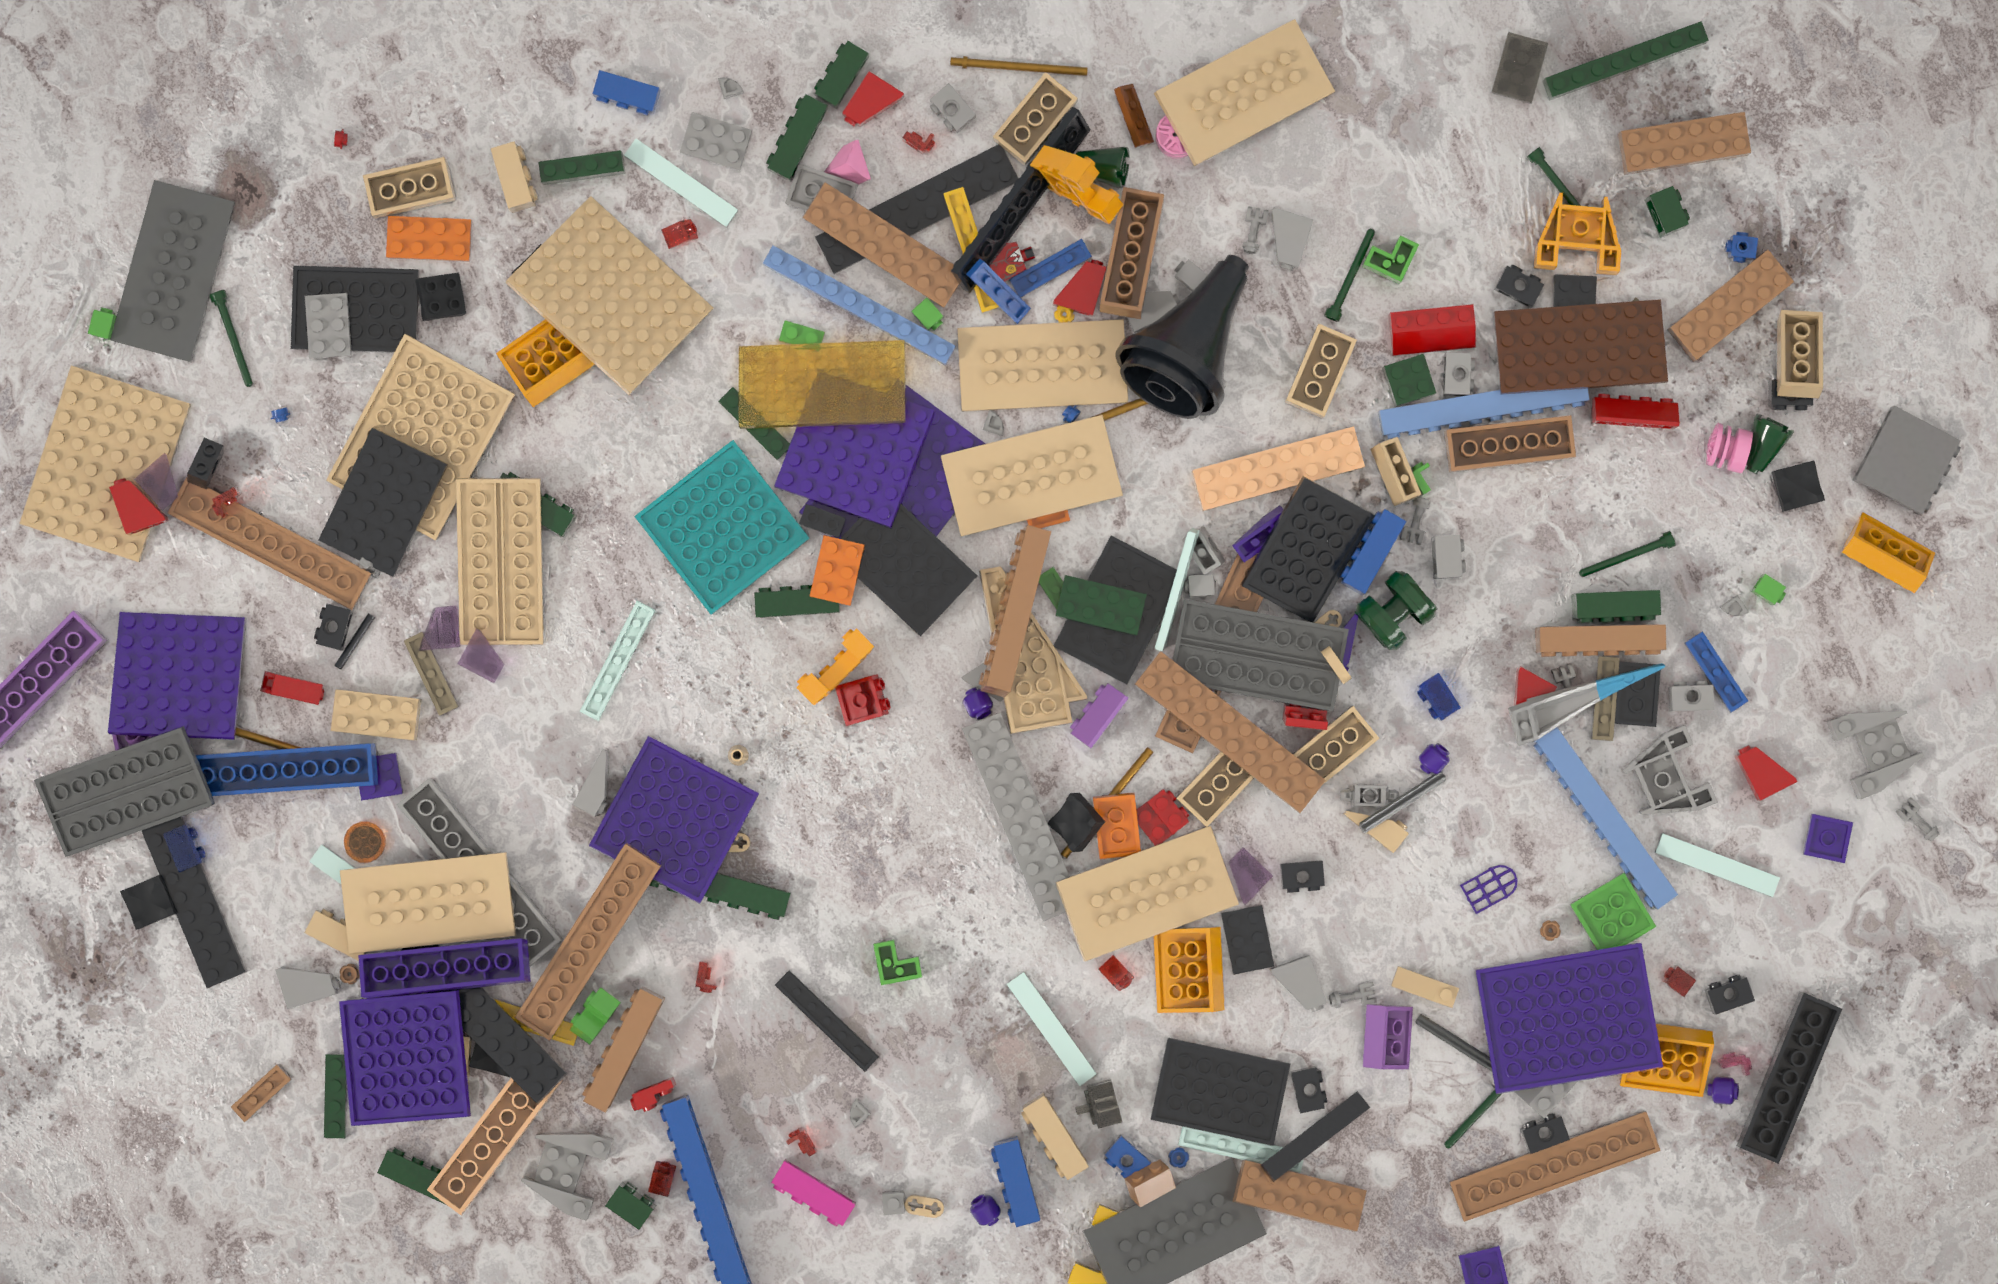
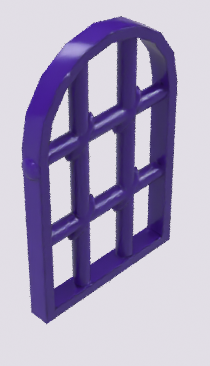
(1481, 886)

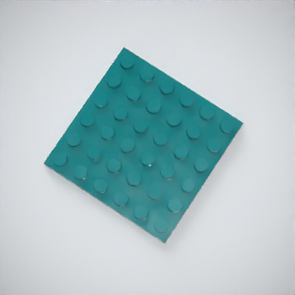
(722, 527)

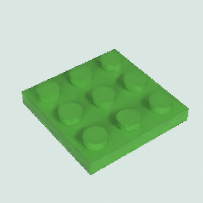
(1613, 914)

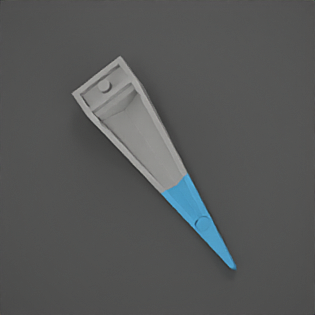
(1546, 712)

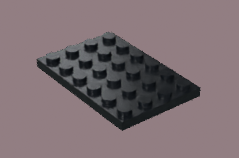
(379, 304)
(383, 502)
(1307, 549)
(909, 568)
(1111, 650)
(1220, 1091)

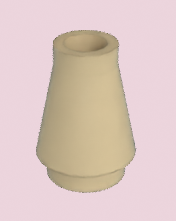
(744, 755)

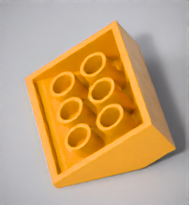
(542, 362)
(1189, 970)
(1685, 1061)

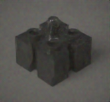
(1101, 1104)

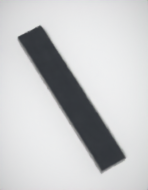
(827, 1020)
(1315, 1136)

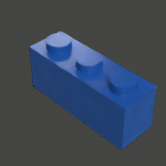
(626, 93)

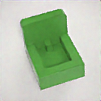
(1423, 487)

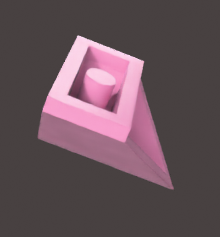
(850, 164)

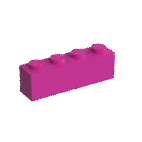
(813, 1192)

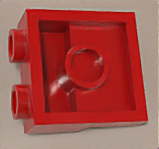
(862, 699)
(1304, 717)
(1161, 817)
(648, 1097)

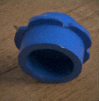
(280, 414)
(1071, 414)
(1173, 1157)

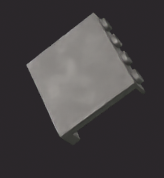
(1907, 460)

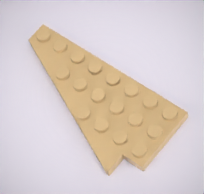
(1042, 679)

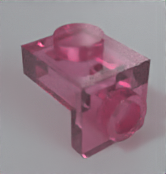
(1731, 1059)

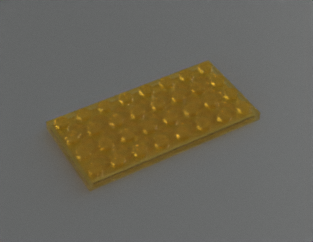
(822, 384)

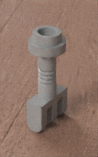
(1251, 246)
(1420, 503)
(1564, 677)
(1931, 833)
(1336, 999)

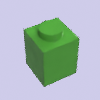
(928, 315)
(102, 323)
(1769, 589)

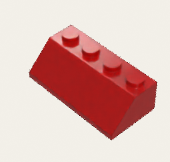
(1432, 330)
(1635, 412)

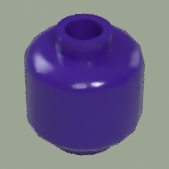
(977, 703)
(1434, 758)
(1723, 1090)
(985, 1210)

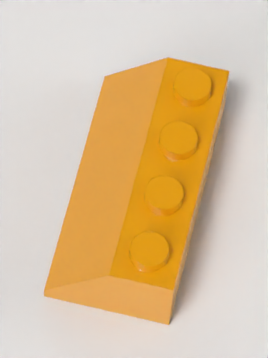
(1888, 552)

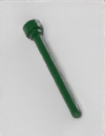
(1538, 158)
(219, 299)
(1334, 312)
(1664, 541)
(1472, 1119)

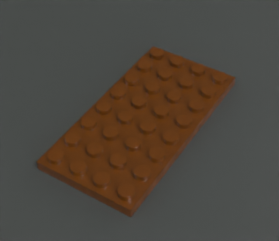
(1580, 346)

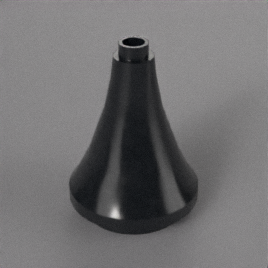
(1182, 355)

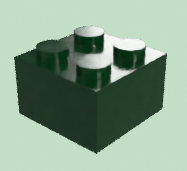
(1667, 211)
(1409, 380)
(631, 1205)

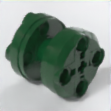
(1407, 601)

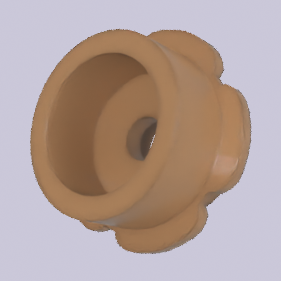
(1555, 930)
(344, 974)

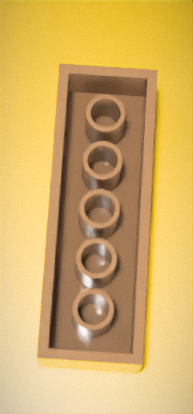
(1684, 143)
(1132, 253)
(1730, 305)
(1510, 443)
(1600, 639)
(623, 1050)
(1300, 1197)

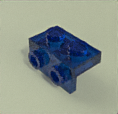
(1438, 697)
(184, 847)

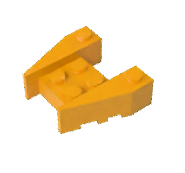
(1073, 178)
(1579, 229)
(816, 688)

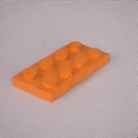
(428, 238)

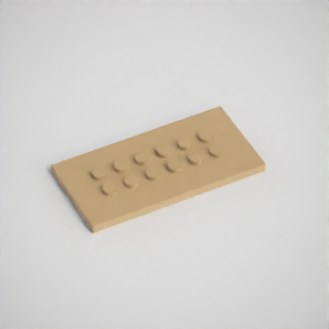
(1244, 92)
(1040, 365)
(1031, 475)
(500, 560)
(1147, 893)
(427, 902)

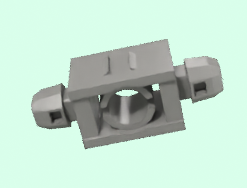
(1348, 795)

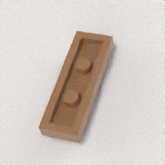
(261, 1093)

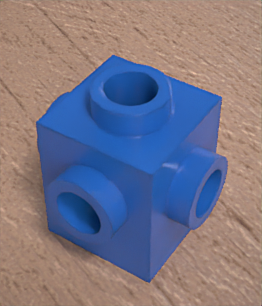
(1748, 244)

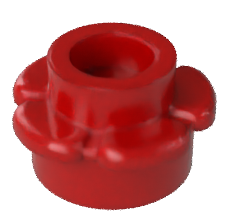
(340, 139)

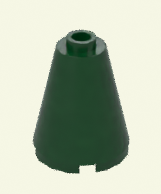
(1110, 164)
(1767, 442)

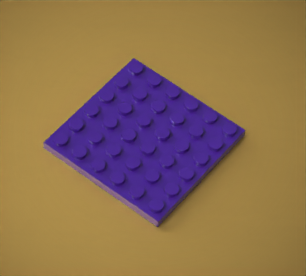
(856, 466)
(176, 675)
(676, 816)
(405, 1058)

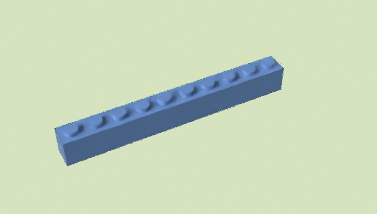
(859, 305)
(1474, 409)
(1606, 818)

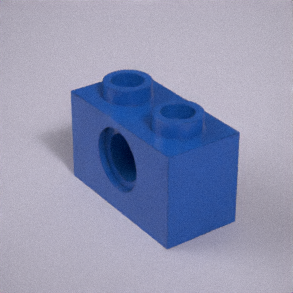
(1118, 1150)

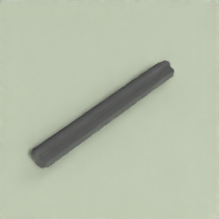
(1402, 802)
(1454, 1041)

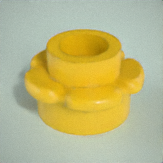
(1058, 314)

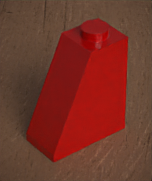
(870, 100)
(1083, 289)
(135, 508)
(1530, 685)
(292, 688)
(1762, 772)

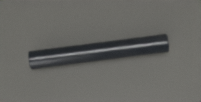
(354, 641)

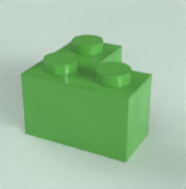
(1392, 265)
(894, 970)
(597, 1012)

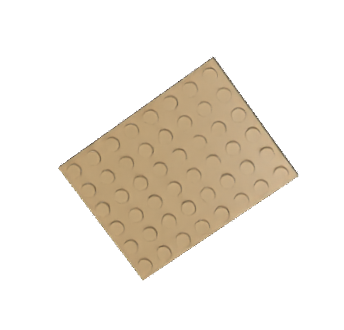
(609, 295)
(435, 409)
(97, 437)

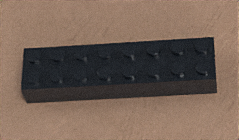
(1789, 1077)

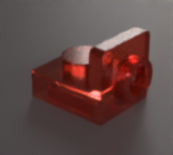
(915, 141)
(680, 233)
(228, 498)
(704, 973)
(1116, 973)
(1678, 980)
(805, 1144)
(662, 1178)

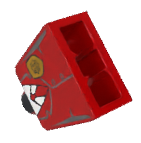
(1011, 261)

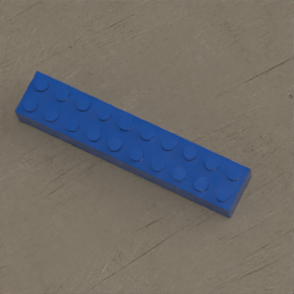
(290, 769)
(704, 1191)

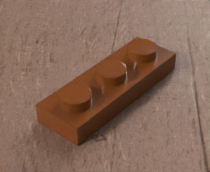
(1133, 115)

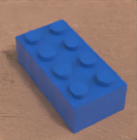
(1373, 551)
(1016, 1181)

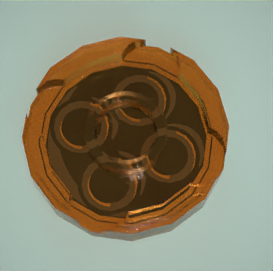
(364, 842)

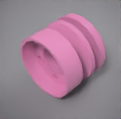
(1166, 142)
(1730, 448)

